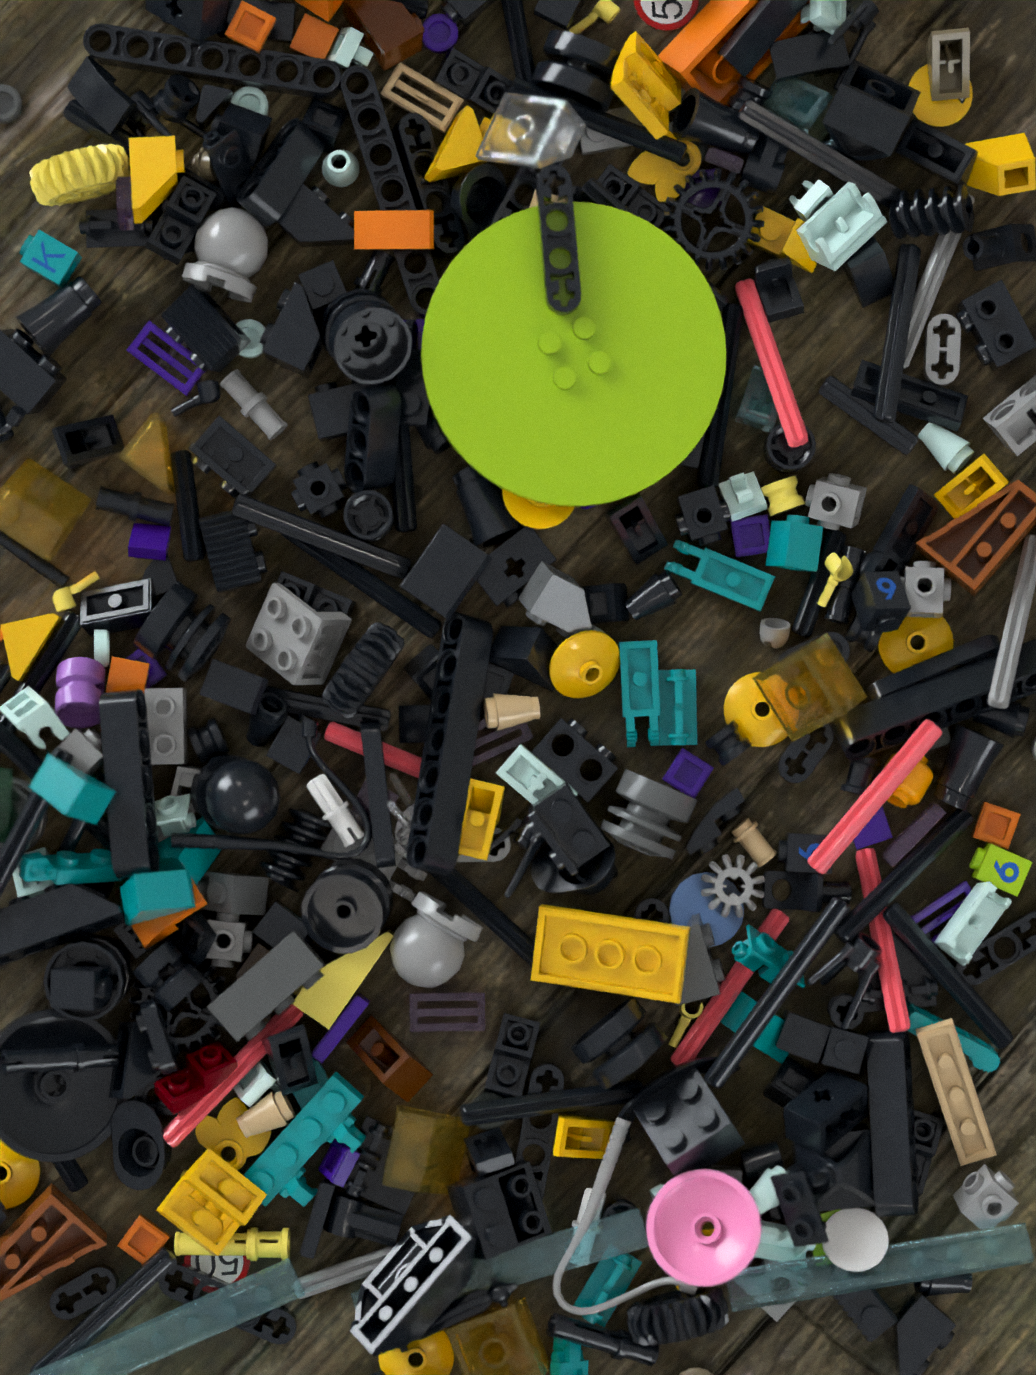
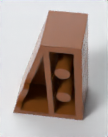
(982, 538)
(44, 1239)

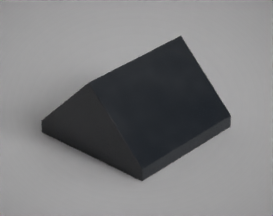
(445, 571)

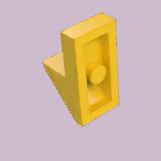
(781, 239)
(480, 818)

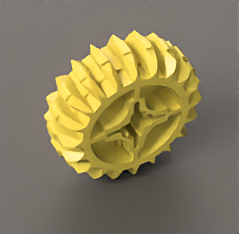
(79, 174)

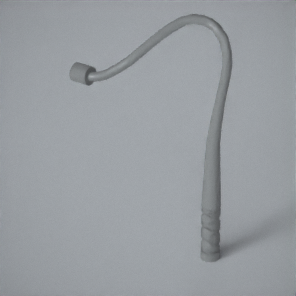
(601, 1182)

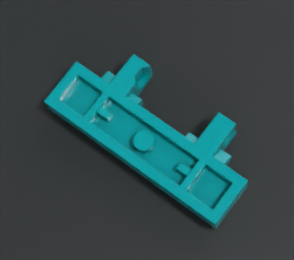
(321, 1119)

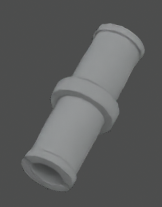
(253, 404)

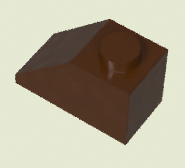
(387, 29)
(389, 1059)

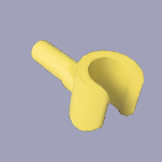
(604, 9)
(840, 571)
(63, 597)
(684, 1022)

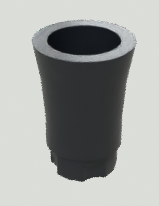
(712, 123)
(59, 314)
(484, 509)
(965, 766)

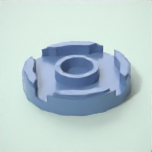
(688, 901)

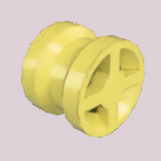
(782, 495)

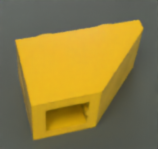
(1003, 165)

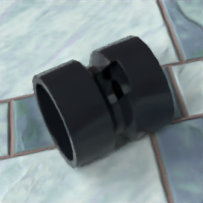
(782, 456)
(369, 516)
(178, 984)

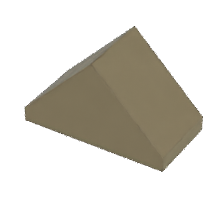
(949, 63)

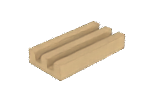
(394, 81)

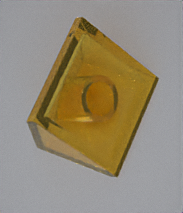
(150, 453)

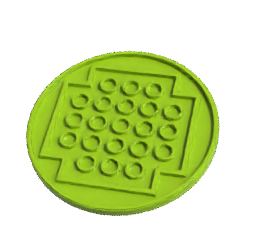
(581, 399)

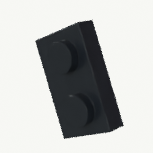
(232, 458)

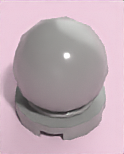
(228, 251)
(430, 944)

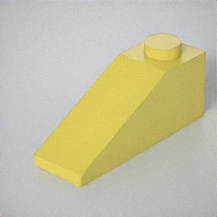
(340, 981)

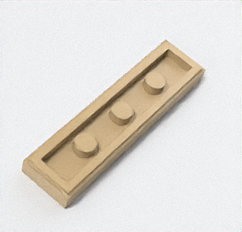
(956, 1091)

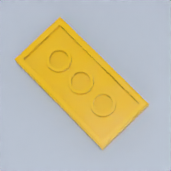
(610, 953)

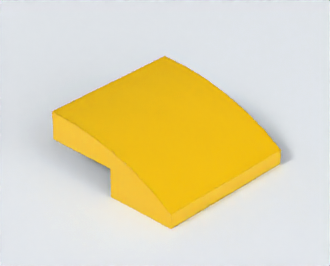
(646, 85)
(211, 1202)

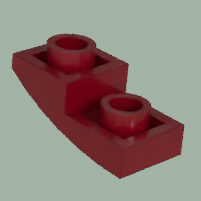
(203, 1073)

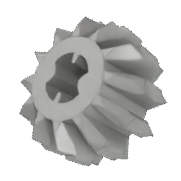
(733, 873)

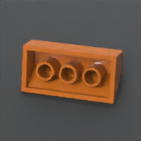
(694, 54)

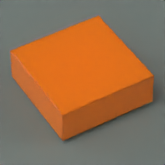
(250, 26)
(314, 38)
(995, 825)
(143, 1239)

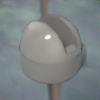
(774, 632)

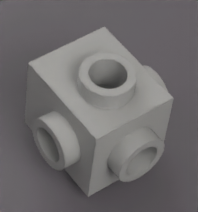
(848, 500)
(930, 603)
(240, 939)
(986, 1197)

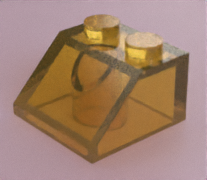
(39, 509)
(810, 687)
(424, 1151)
(500, 1342)

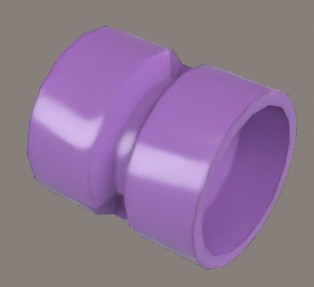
(79, 688)

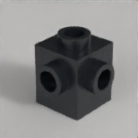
(702, 501)
(327, 502)

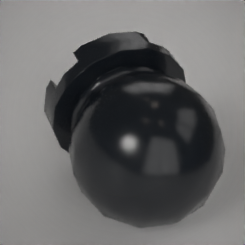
(235, 794)

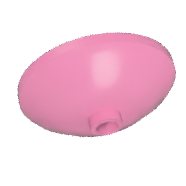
(678, 1220)

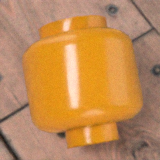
(913, 786)

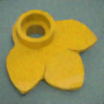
(664, 173)
(225, 1132)

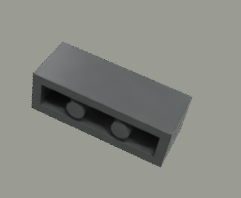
(267, 987)

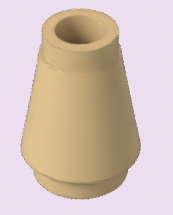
(510, 710)
(267, 1114)

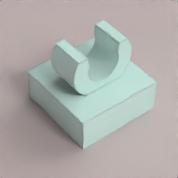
(824, 14)
(347, 49)
(813, 200)
(743, 495)
(255, 1084)

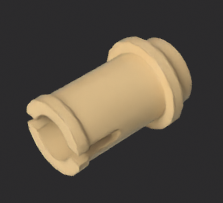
(753, 842)

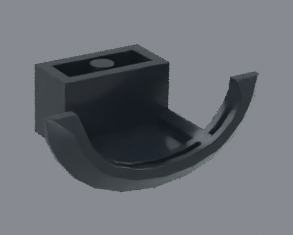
(683, 1117)

